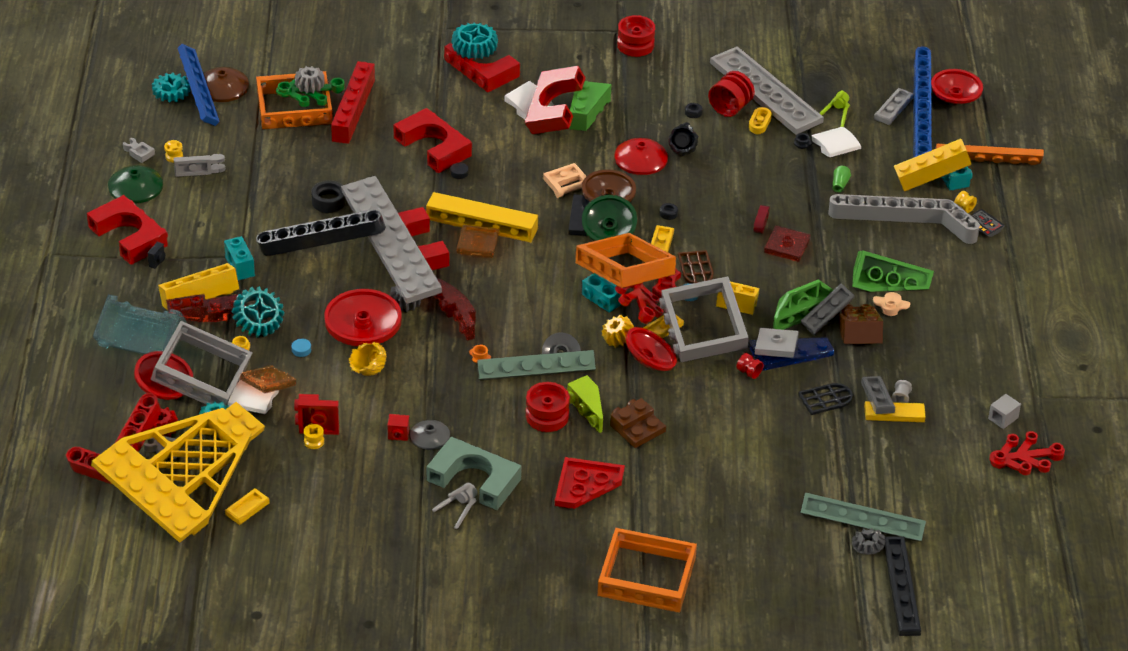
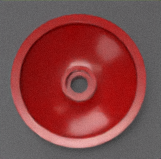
(956, 86)
(641, 156)
(650, 349)
(144, 370)

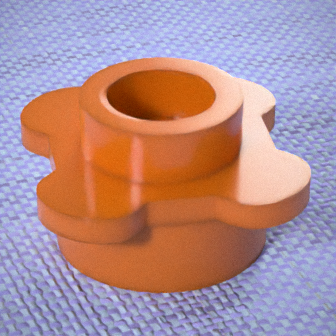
(479, 352)

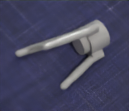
(464, 495)

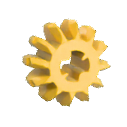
(616, 329)

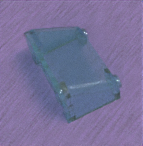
(135, 327)

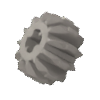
(309, 79)

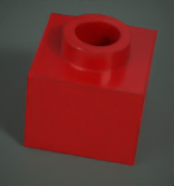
(398, 427)

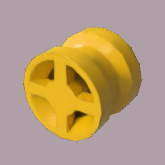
(173, 149)
(965, 201)
(313, 436)

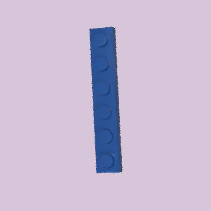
(198, 85)

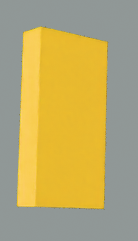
(247, 506)

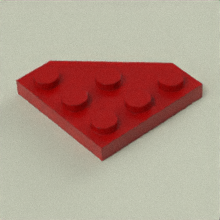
(585, 481)

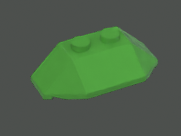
(798, 303)

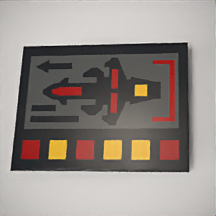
(988, 224)

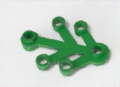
(288, 89)

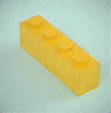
(932, 165)
(208, 282)

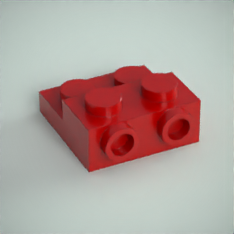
(317, 411)

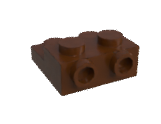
(636, 422)

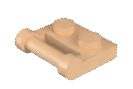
(563, 176)

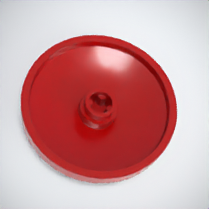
(362, 317)

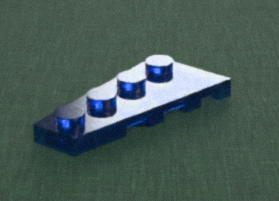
(806, 350)

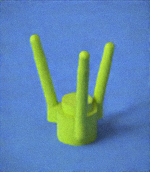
(839, 101)

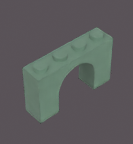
(459, 455)

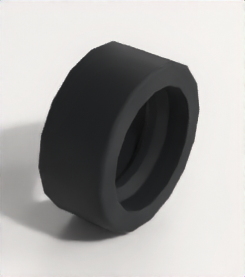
(328, 205)

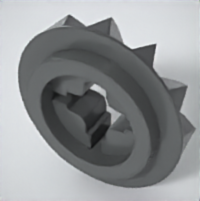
(868, 547)

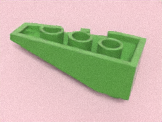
(886, 274)

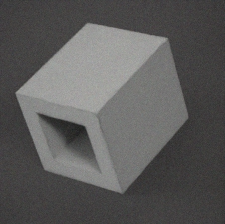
(1004, 411)

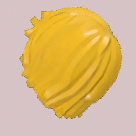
(368, 359)

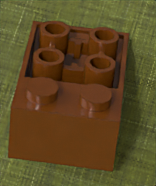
(860, 325)

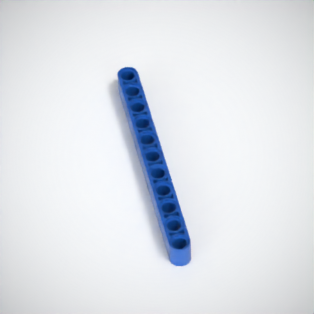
(922, 102)

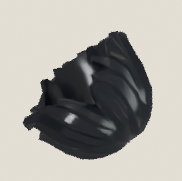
(683, 139)

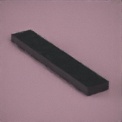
(902, 587)

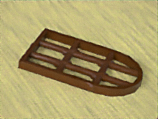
(699, 262)

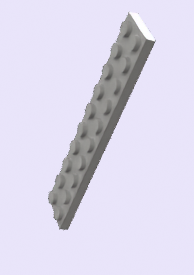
(395, 244)

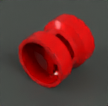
(749, 365)

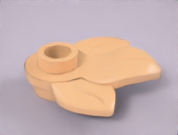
(891, 303)

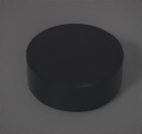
(693, 110)
(459, 170)
(668, 211)

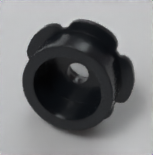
(802, 140)

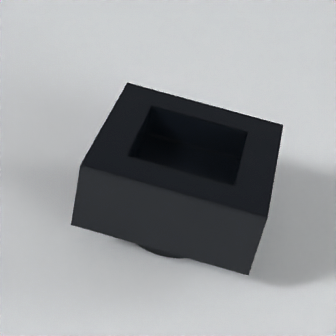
(156, 255)

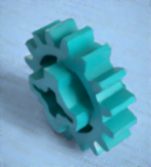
(171, 87)

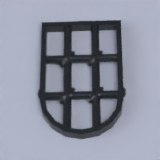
(822, 402)

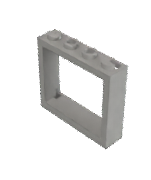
(707, 348)
(190, 386)

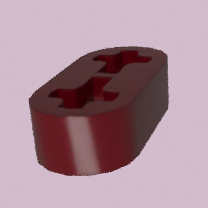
(761, 219)

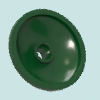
(136, 183)
(608, 211)

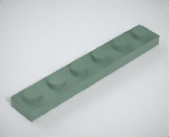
(536, 365)
(863, 516)

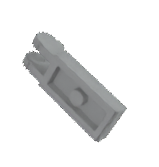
(199, 165)

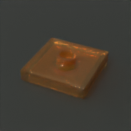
(477, 241)
(268, 379)

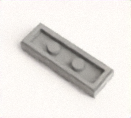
(893, 106)

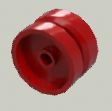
(636, 35)
(547, 406)

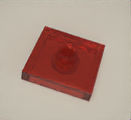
(787, 243)

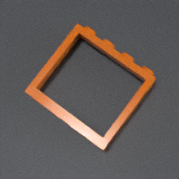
(290, 118)
(596, 254)
(641, 593)

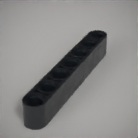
(321, 232)

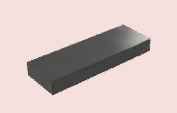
(827, 309)
(878, 395)

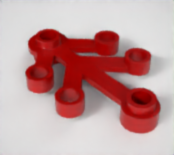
(646, 314)
(1002, 458)

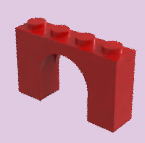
(488, 75)
(550, 85)
(428, 124)
(125, 213)
(417, 223)

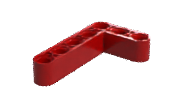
(133, 426)

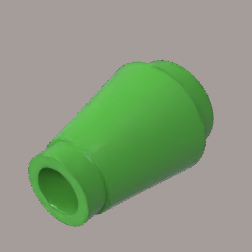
(840, 178)

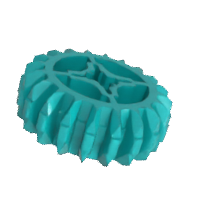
(474, 40)
(243, 313)

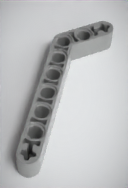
(906, 210)

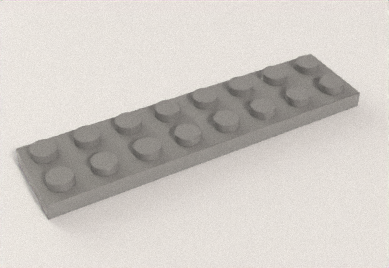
(769, 91)

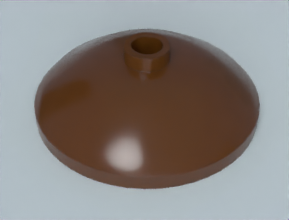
(226, 83)
(608, 183)

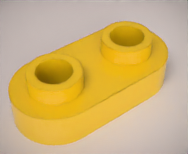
(760, 120)

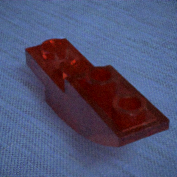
(458, 307)
(201, 309)

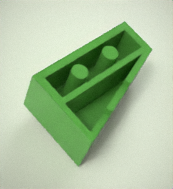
(588, 103)

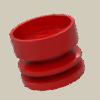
(731, 93)

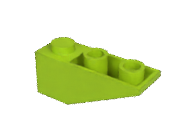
(586, 398)

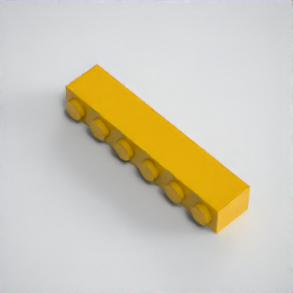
(462, 212)

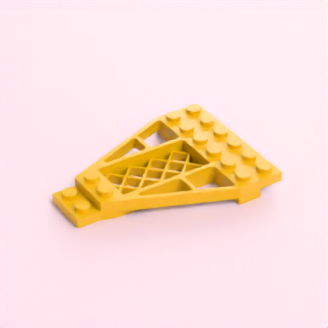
(155, 491)

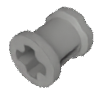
(902, 389)

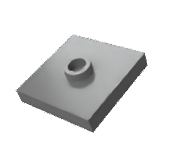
(776, 342)

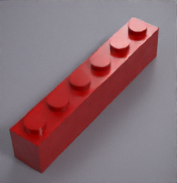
(353, 102)

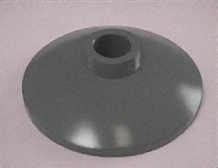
(560, 341)
(430, 434)

